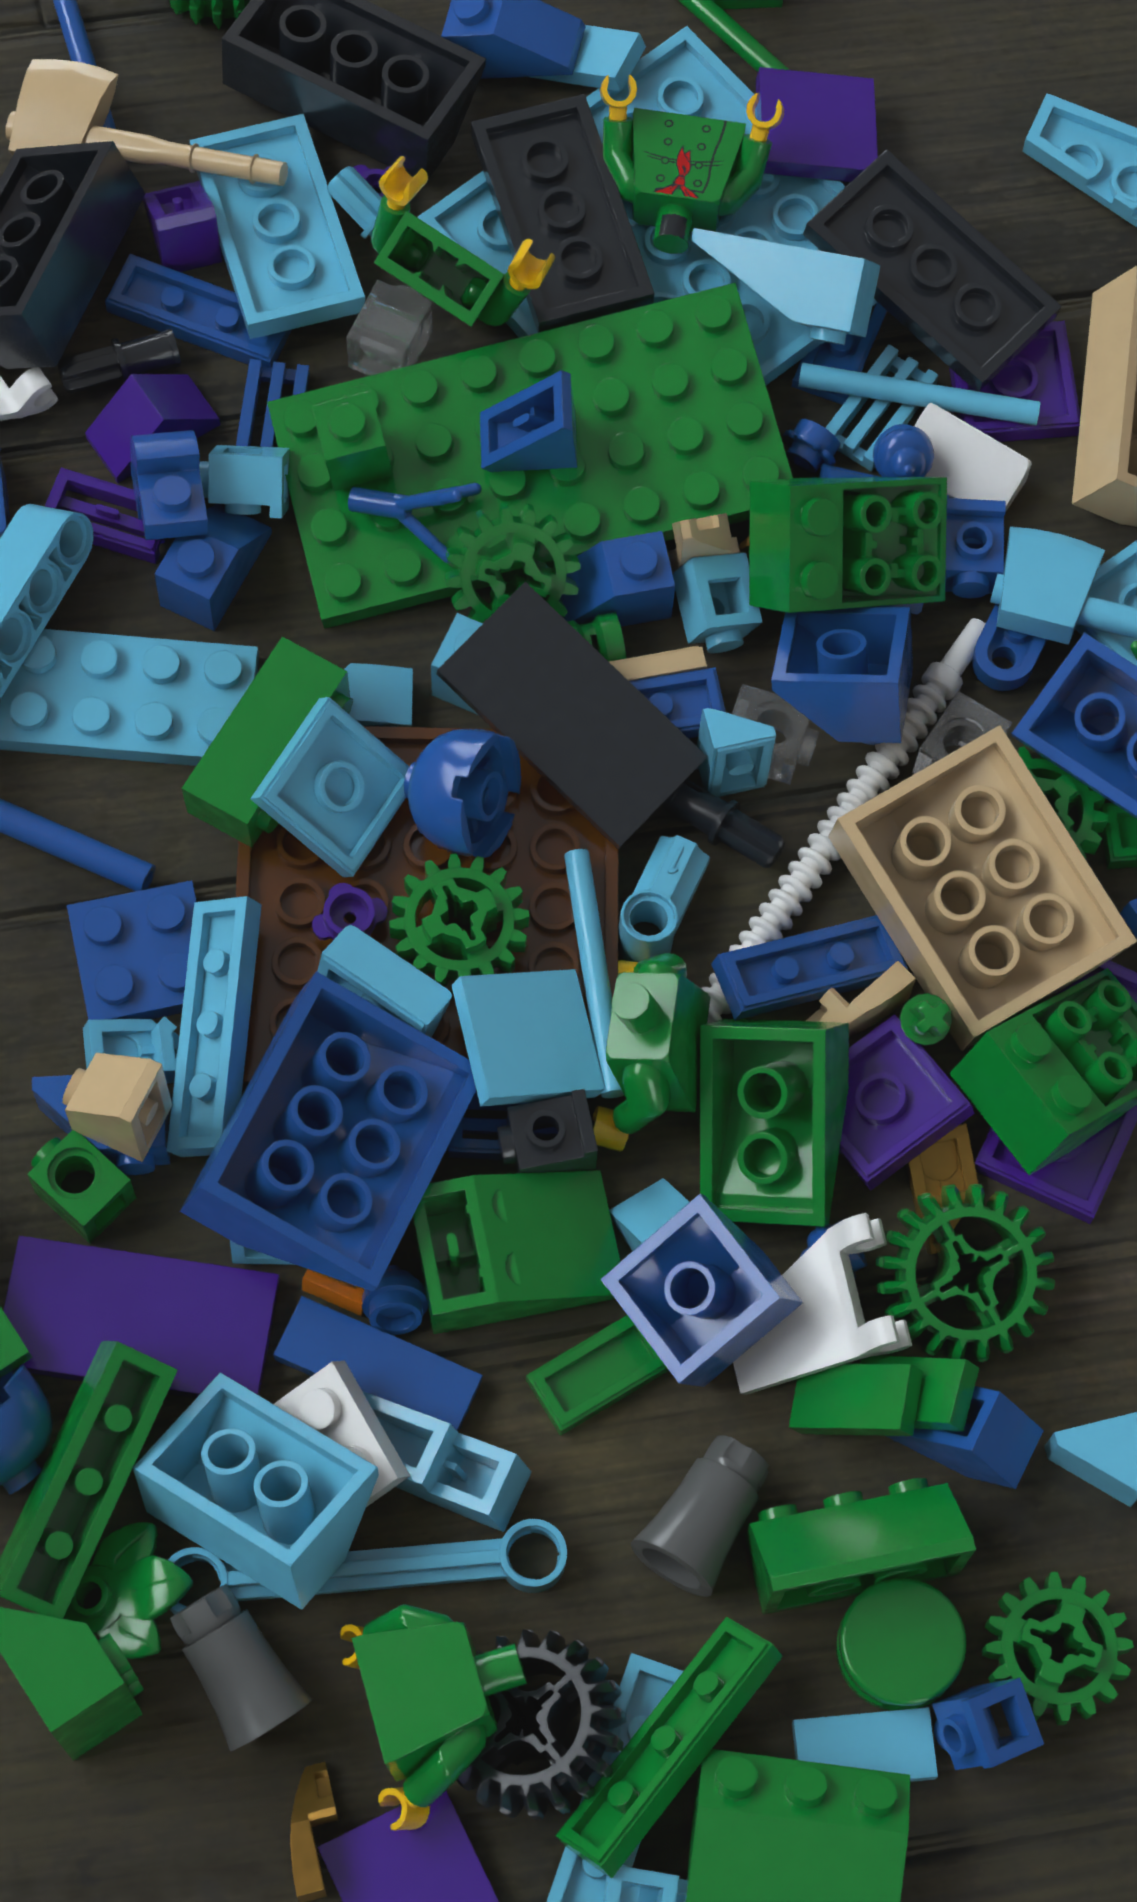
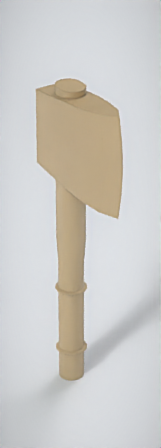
(69, 105)

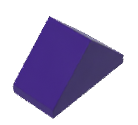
(183, 226)
(147, 407)

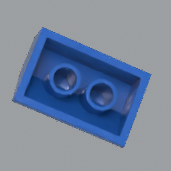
(1089, 722)

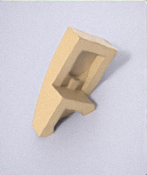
(701, 538)
(872, 1005)

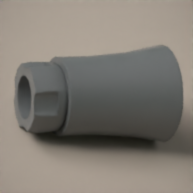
(703, 1517)
(237, 1667)

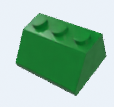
(856, 1543)
(70, 1677)
(796, 1831)

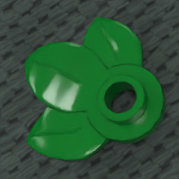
(133, 1590)

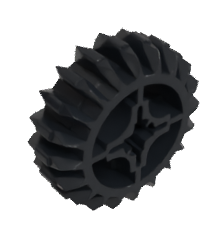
(555, 1708)

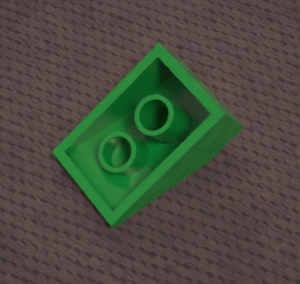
(772, 1118)

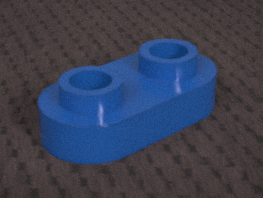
(1017, 647)

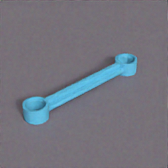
(406, 1566)

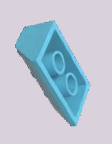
(257, 1489)

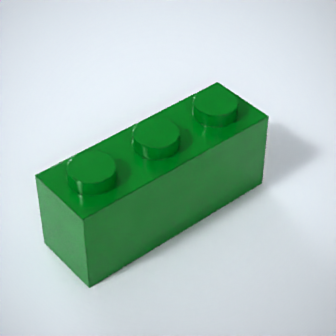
(256, 737)

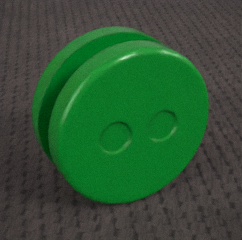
(900, 1644)

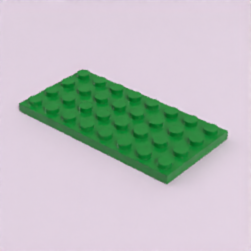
(664, 435)

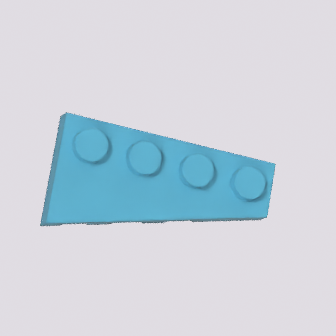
(1088, 153)

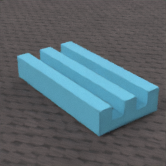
(902, 369)

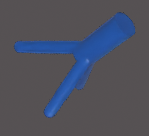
(401, 506)

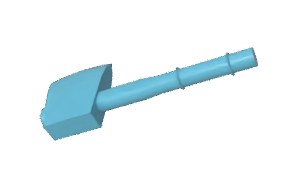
(1049, 588)

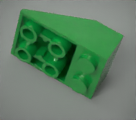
(847, 542)
(1056, 1070)
(513, 1246)

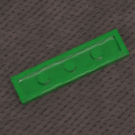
(669, 1746)

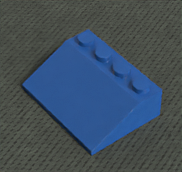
(334, 1137)

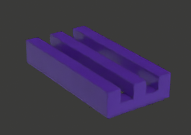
(112, 493)

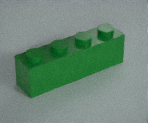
(82, 1478)

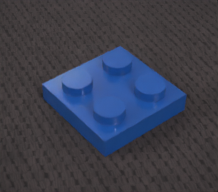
(134, 951)

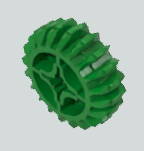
(982, 1299)

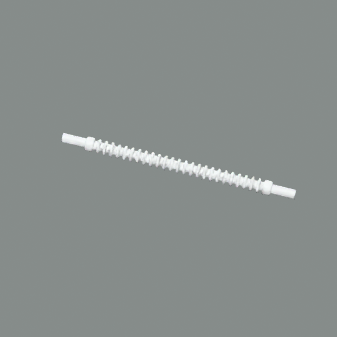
(939, 683)

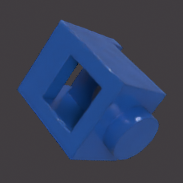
(974, 546)
(968, 1729)

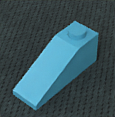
(805, 284)

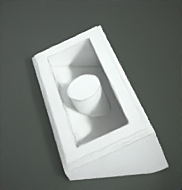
(971, 459)

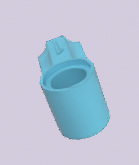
(661, 897)

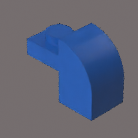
(168, 484)

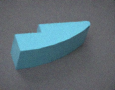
(452, 1467)

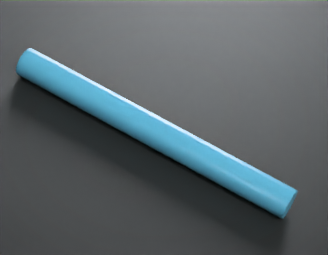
(919, 393)
(592, 959)

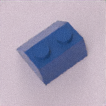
(848, 670)
(700, 1292)

